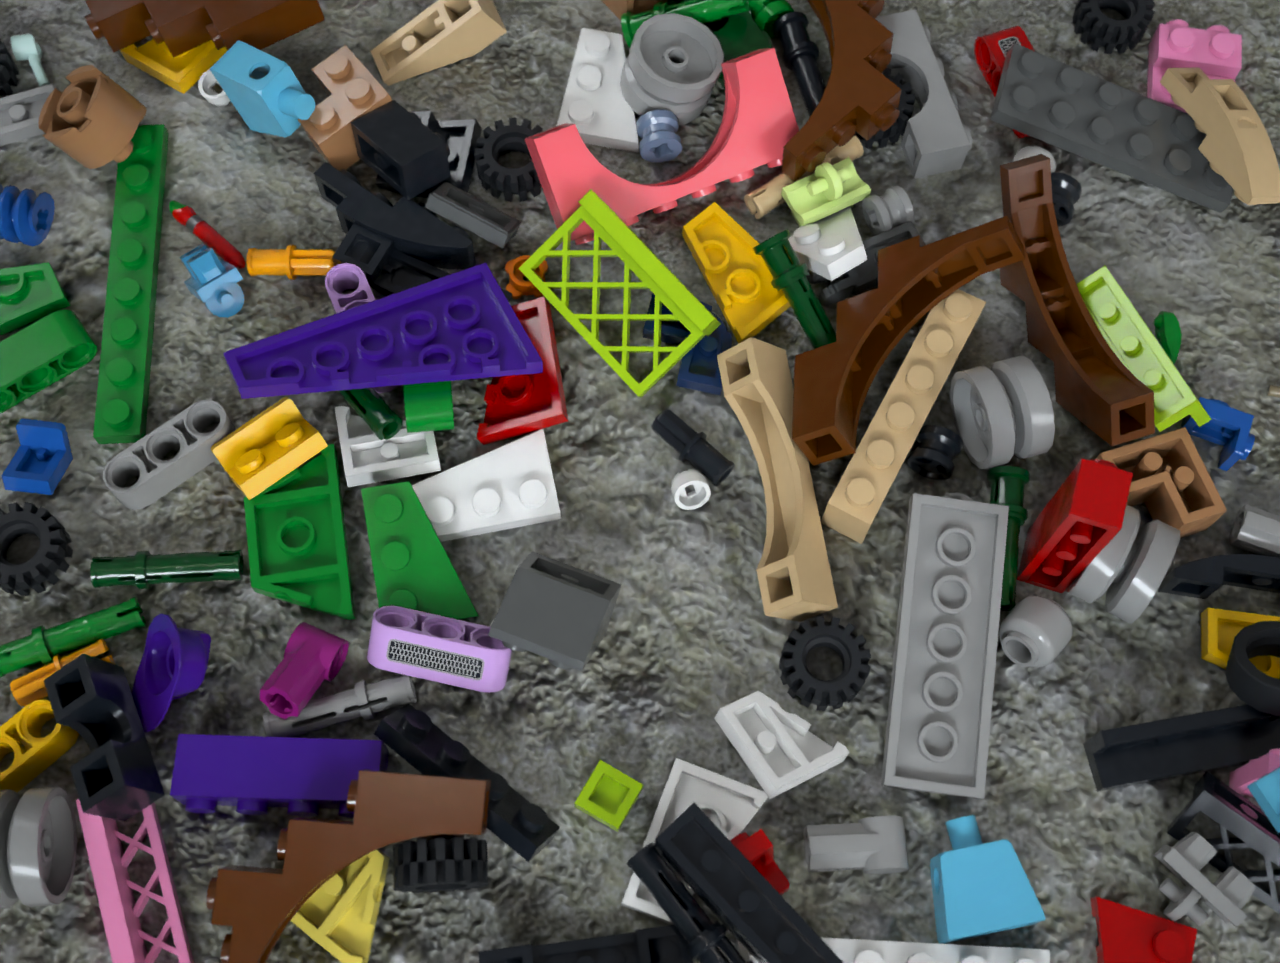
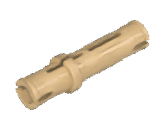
(769, 195)

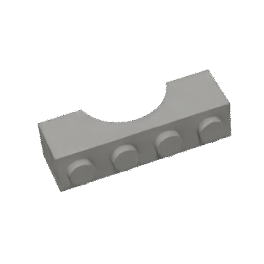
(935, 136)

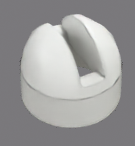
(205, 84)
(695, 498)

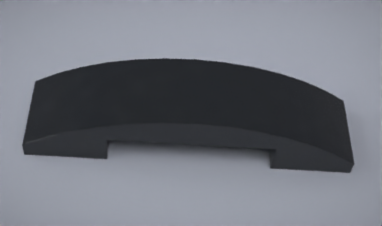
(383, 265)
(1208, 574)
(645, 945)

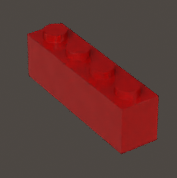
(1075, 525)

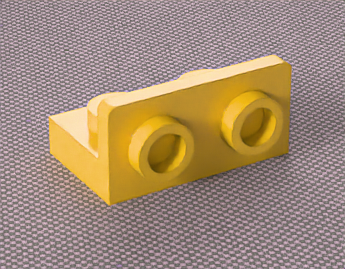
(268, 447)

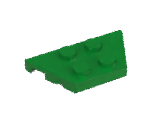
(301, 539)

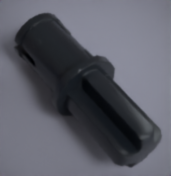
(692, 447)

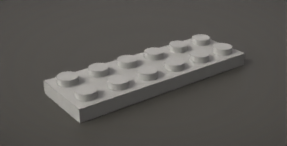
(945, 647)

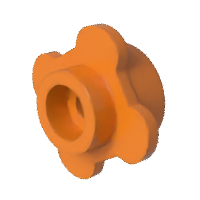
(516, 284)

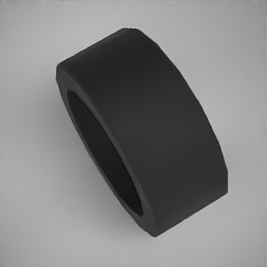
(1244, 678)

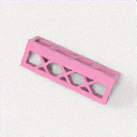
(115, 891)

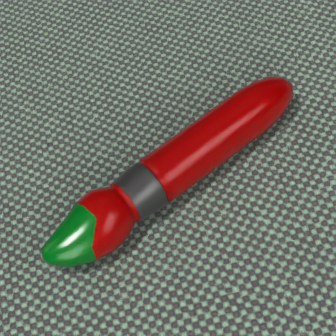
(208, 235)

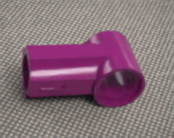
(307, 661)

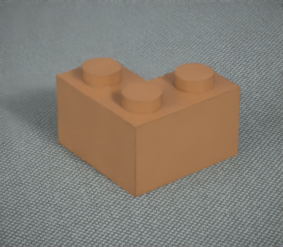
(350, 94)
(1170, 481)

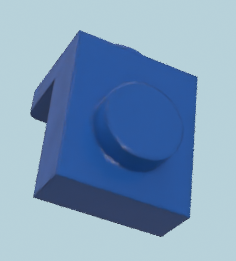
(1227, 428)
(40, 458)

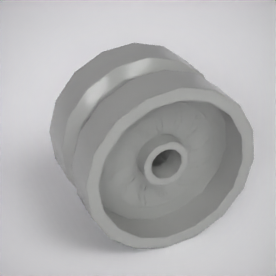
(671, 67)
(1002, 412)
(1129, 567)
(36, 846)

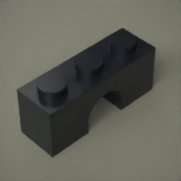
(98, 704)

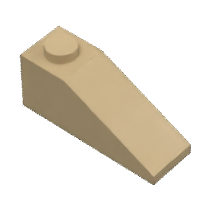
(437, 38)

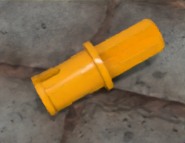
(289, 262)
(32, 686)

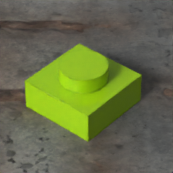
(608, 795)

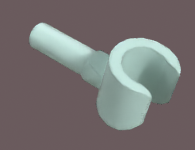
(26, 48)

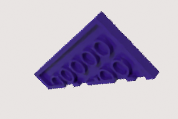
(420, 335)

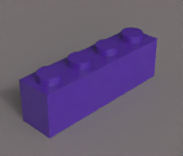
(270, 772)

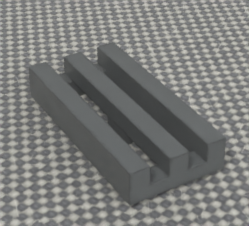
(473, 214)

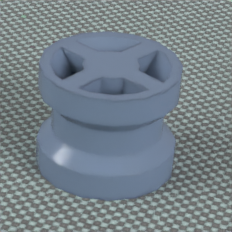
(658, 136)

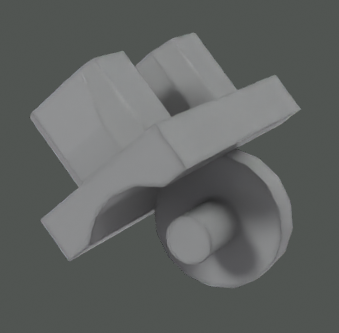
(1224, 897)

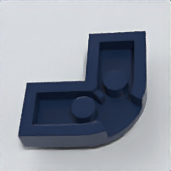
(700, 365)

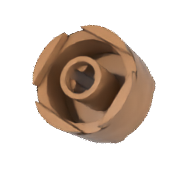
(91, 118)

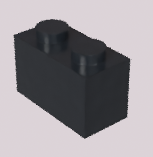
(401, 149)

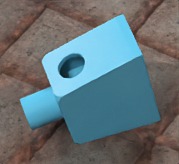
(269, 100)
(979, 886)

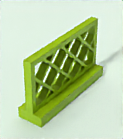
(646, 266)

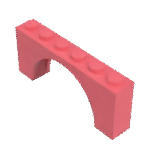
(751, 134)

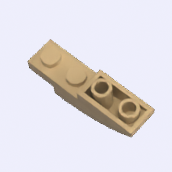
(1235, 134)

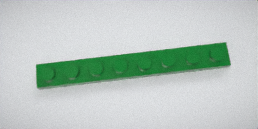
(132, 290)

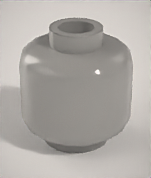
(1035, 632)

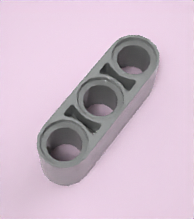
(147, 454)

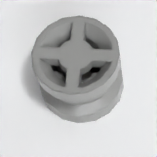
(887, 210)

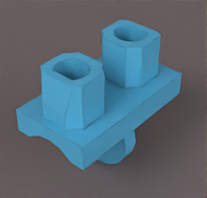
(213, 281)

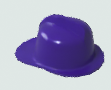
(169, 668)

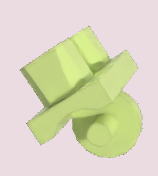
(825, 192)

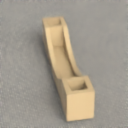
(901, 415)
(794, 561)

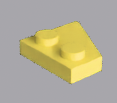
(346, 909)

